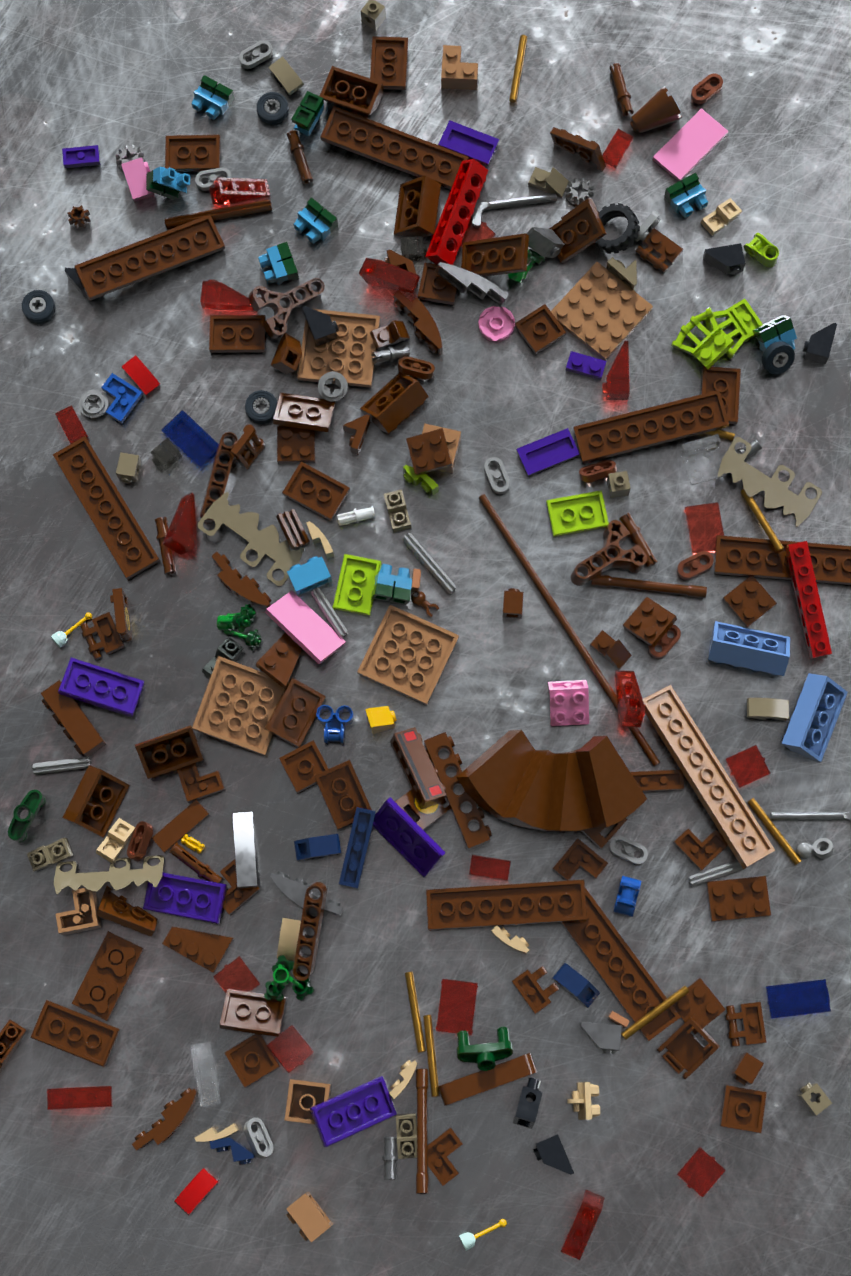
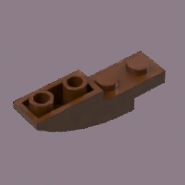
(424, 326)
(245, 588)
(9, 1040)
(174, 1114)

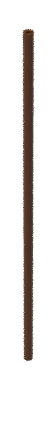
(565, 624)

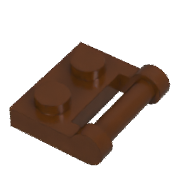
(243, 449)

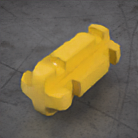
(192, 843)

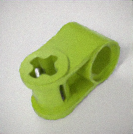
(759, 248)

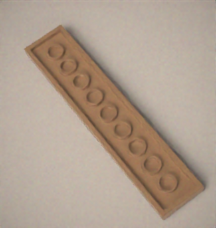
(707, 777)

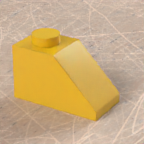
(380, 719)

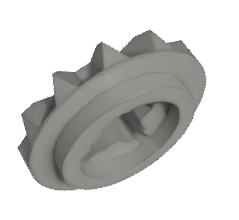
(121, 156)
(571, 193)
(327, 379)
(93, 396)

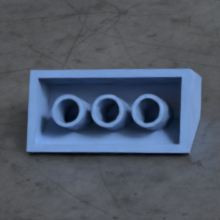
(749, 648)
(814, 717)

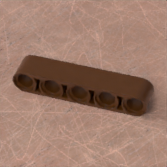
(219, 468)
(304, 939)
(486, 1080)

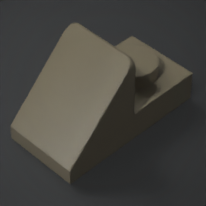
(549, 182)
(626, 275)

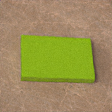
(577, 513)
(356, 585)

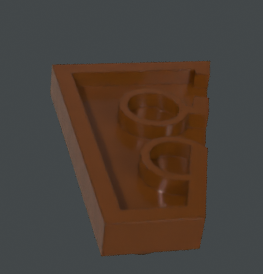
(575, 143)
(280, 660)
(120, 912)
(198, 946)

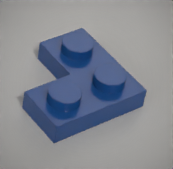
(125, 397)

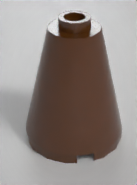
(656, 112)

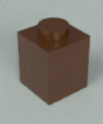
(513, 603)
(747, 1069)

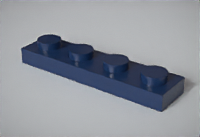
(357, 847)

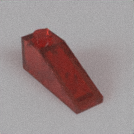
(238, 190)
(388, 276)
(221, 297)
(617, 380)
(182, 529)
(629, 699)
(79, 1097)
(583, 1224)

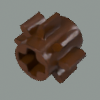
(75, 213)

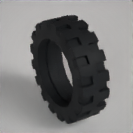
(627, 237)

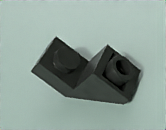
(228, 649)

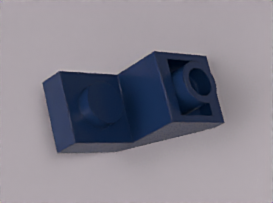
(317, 846)
(576, 985)
(239, 1152)

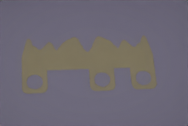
(775, 491)
(263, 541)
(117, 877)

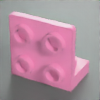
(569, 703)

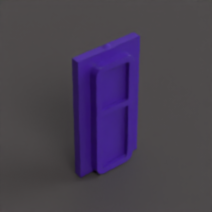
(469, 142)
(548, 452)

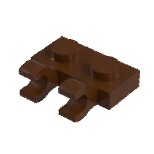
(531, 990)

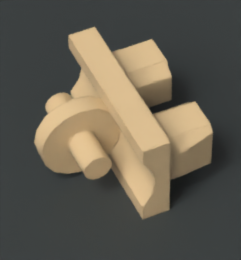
(582, 1101)

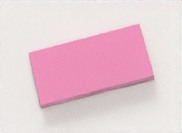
(690, 145)
(305, 627)

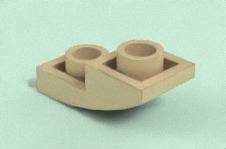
(517, 944)
(407, 1073)

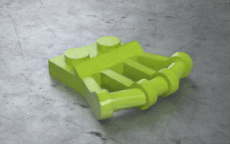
(742, 319)
(711, 347)

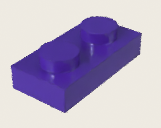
(81, 156)
(585, 365)

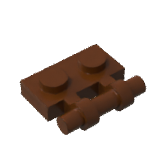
(663, 247)
(107, 633)
(752, 1023)

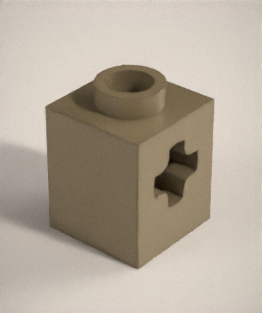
(375, 12)
(128, 467)
(618, 484)
(822, 1100)

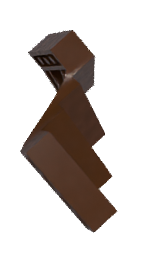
(553, 789)

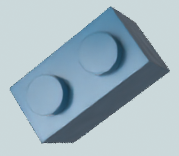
(309, 575)

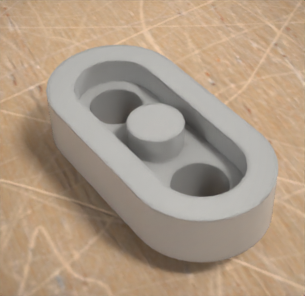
(254, 53)
(210, 176)
(651, 221)
(497, 476)
(628, 850)
(258, 1138)

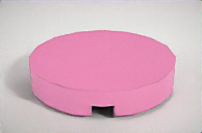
(496, 323)

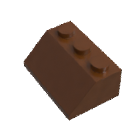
(352, 91)
(417, 208)
(395, 402)
(169, 752)
(96, 801)

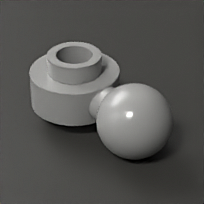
(805, 850)

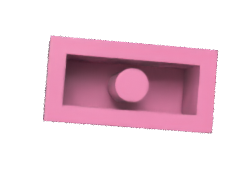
(135, 174)

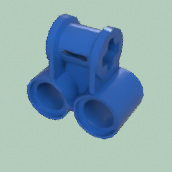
(334, 726)
(627, 896)

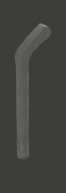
(483, 206)
(811, 816)

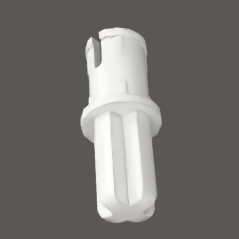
(356, 516)

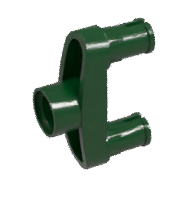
(18, 826)
(487, 1053)

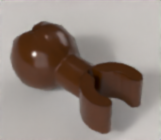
(421, 600)

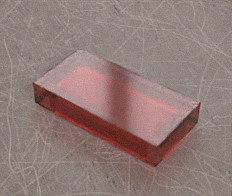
(617, 148)
(71, 424)
(489, 867)

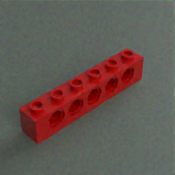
(457, 212)
(808, 600)

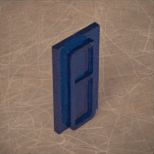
(191, 439)
(798, 998)

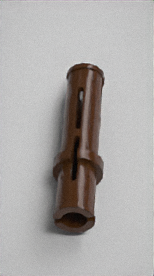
(623, 95)
(297, 150)
(637, 538)
(166, 553)
(196, 865)

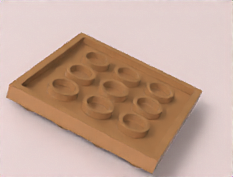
(601, 311)
(346, 355)
(408, 654)
(238, 705)

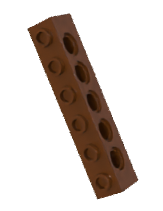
(472, 838)

